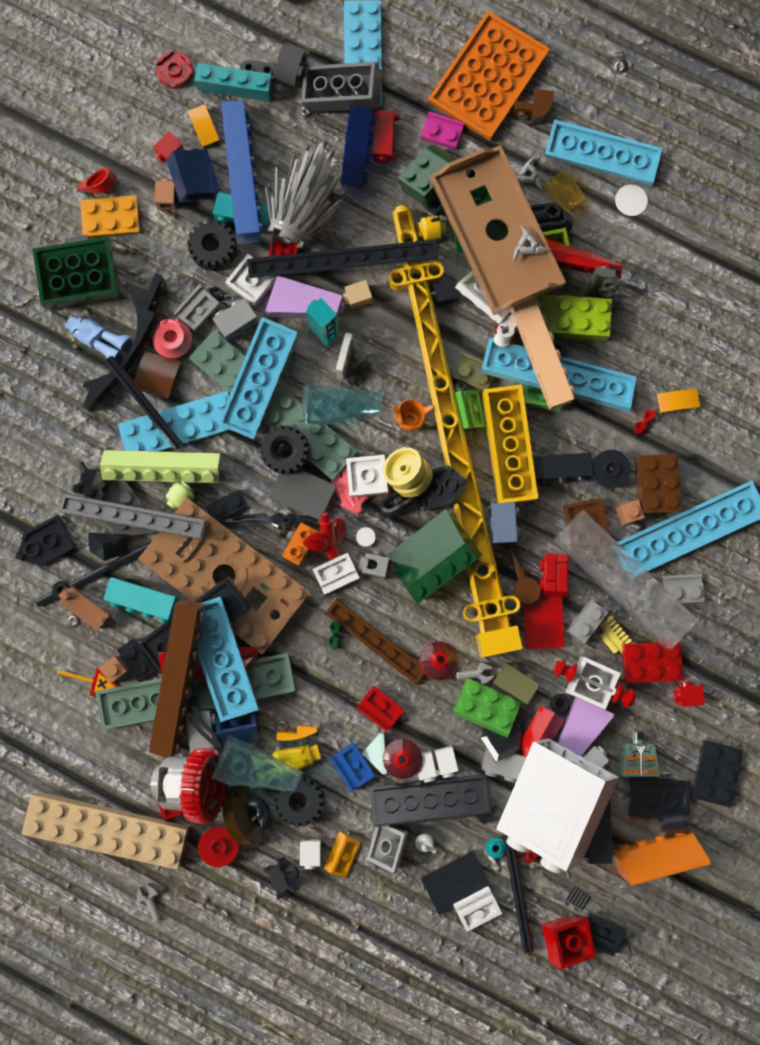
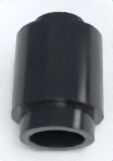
(674, 823)

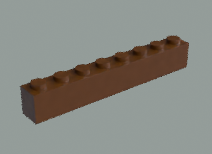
(177, 678)

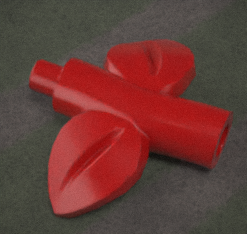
(327, 538)

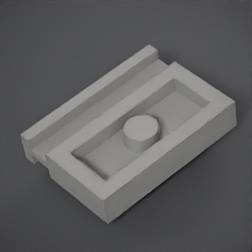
(196, 308)
(685, 587)

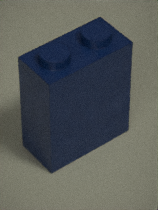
(193, 175)

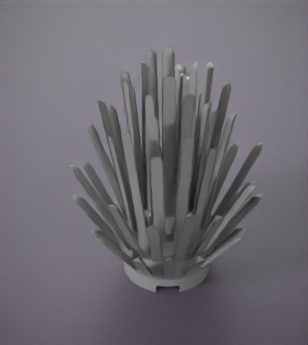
(301, 206)

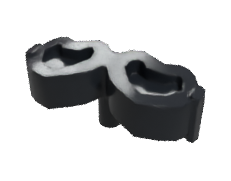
(218, 295)
(362, 366)

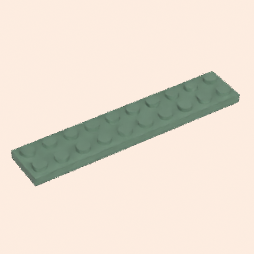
(223, 364)
(139, 701)

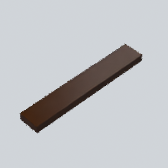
(376, 641)

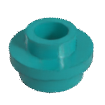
(495, 841)

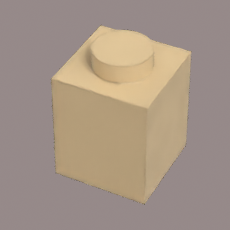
(357, 295)

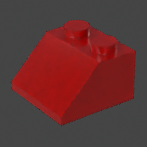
(568, 941)

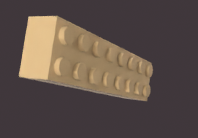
(106, 830)

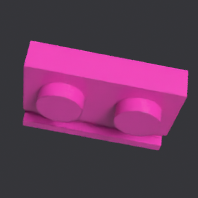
(442, 130)

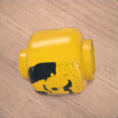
(430, 228)

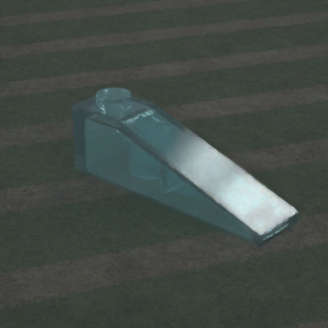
(332, 404)
(249, 766)

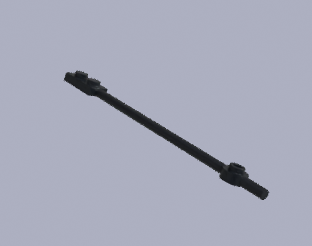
(218, 510)

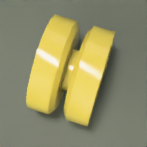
(407, 472)

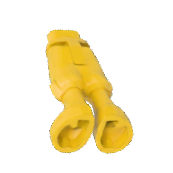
(299, 756)

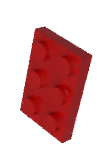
(651, 663)

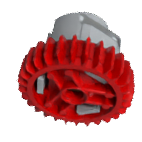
(188, 785)

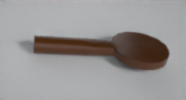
(526, 588)

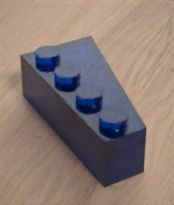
(357, 147)

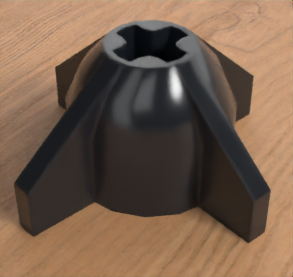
(90, 483)
(283, 877)

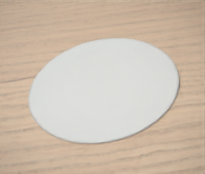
(631, 200)

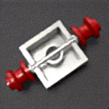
(593, 683)

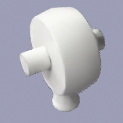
(425, 843)

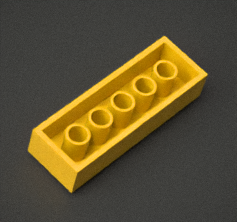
(509, 445)

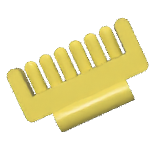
(610, 637)

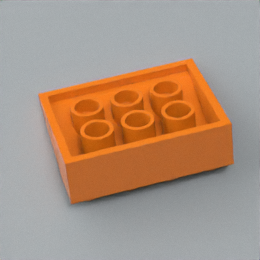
(659, 857)

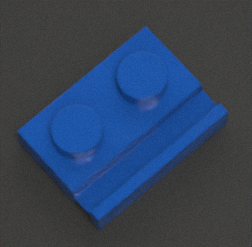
(352, 767)

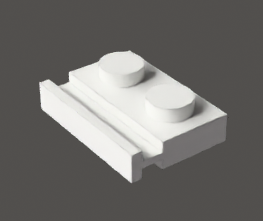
(336, 573)
(477, 909)

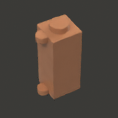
(83, 607)

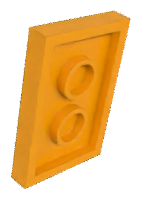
(110, 216)

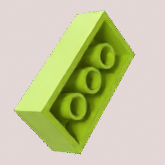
(577, 317)

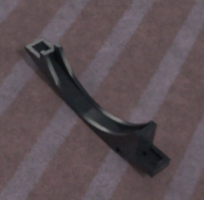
(144, 302)

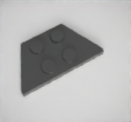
(122, 493)

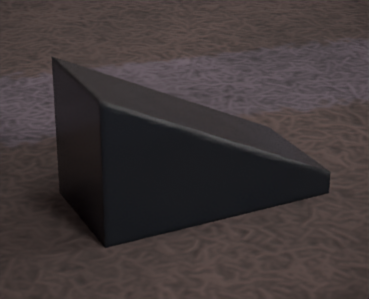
(484, 819)

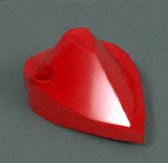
(99, 182)

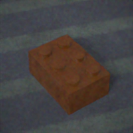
(658, 484)

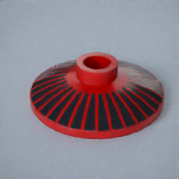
(432, 667)
(400, 748)

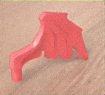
(351, 503)

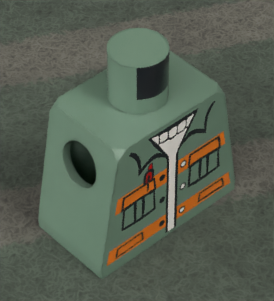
(638, 758)

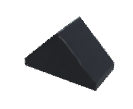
(108, 545)

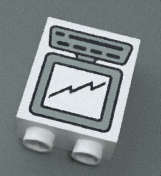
(556, 805)

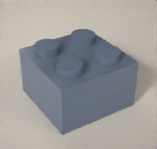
(502, 523)

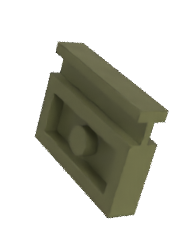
(469, 372)

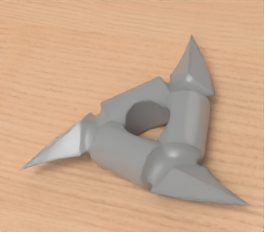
(528, 167)
(527, 237)

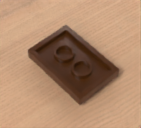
(593, 508)

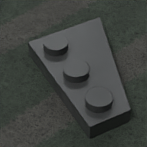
(604, 285)

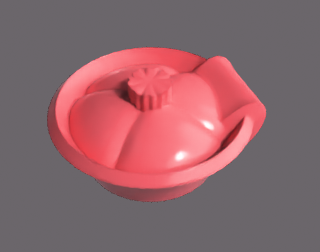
(172, 338)

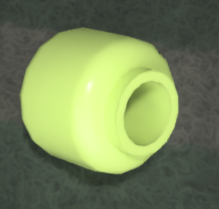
(178, 493)

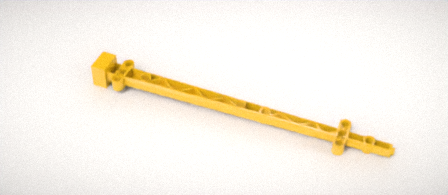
(496, 632)

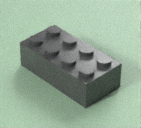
(341, 86)

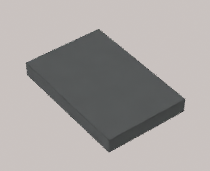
(303, 493)

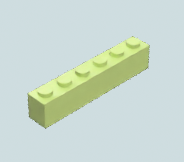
(160, 466)

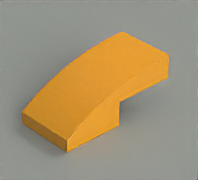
(203, 125)
(678, 400)
(302, 731)

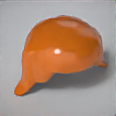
(411, 414)

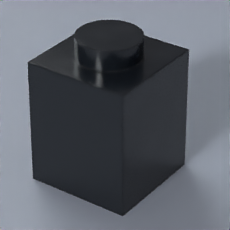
(445, 292)

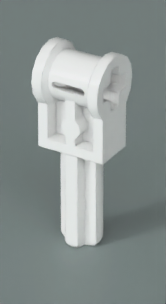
(505, 332)

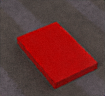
(544, 623)

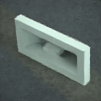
(375, 751)

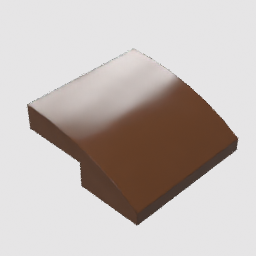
(157, 375)

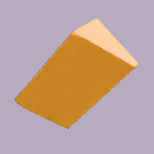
(342, 855)

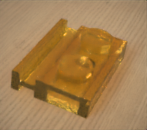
(564, 191)

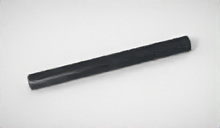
(143, 402)
(519, 898)

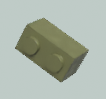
(516, 683)

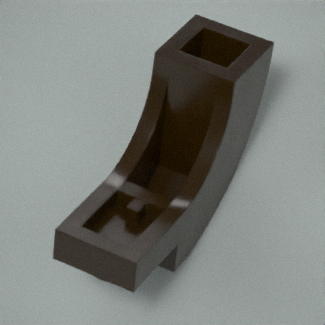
(237, 819)

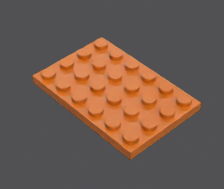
(488, 75)

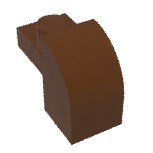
(537, 110)

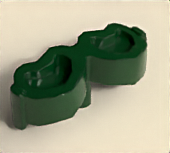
(334, 639)

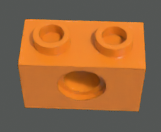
(296, 551)

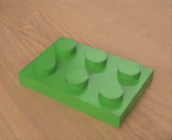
(487, 707)

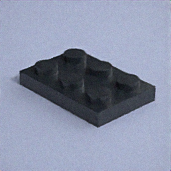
(716, 773)

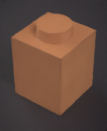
(165, 195)
(630, 512)
(114, 669)

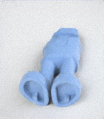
(90, 333)

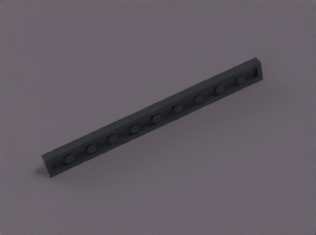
(342, 259)

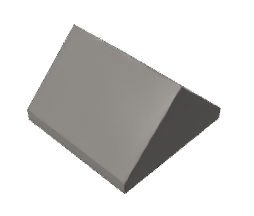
(387, 847)

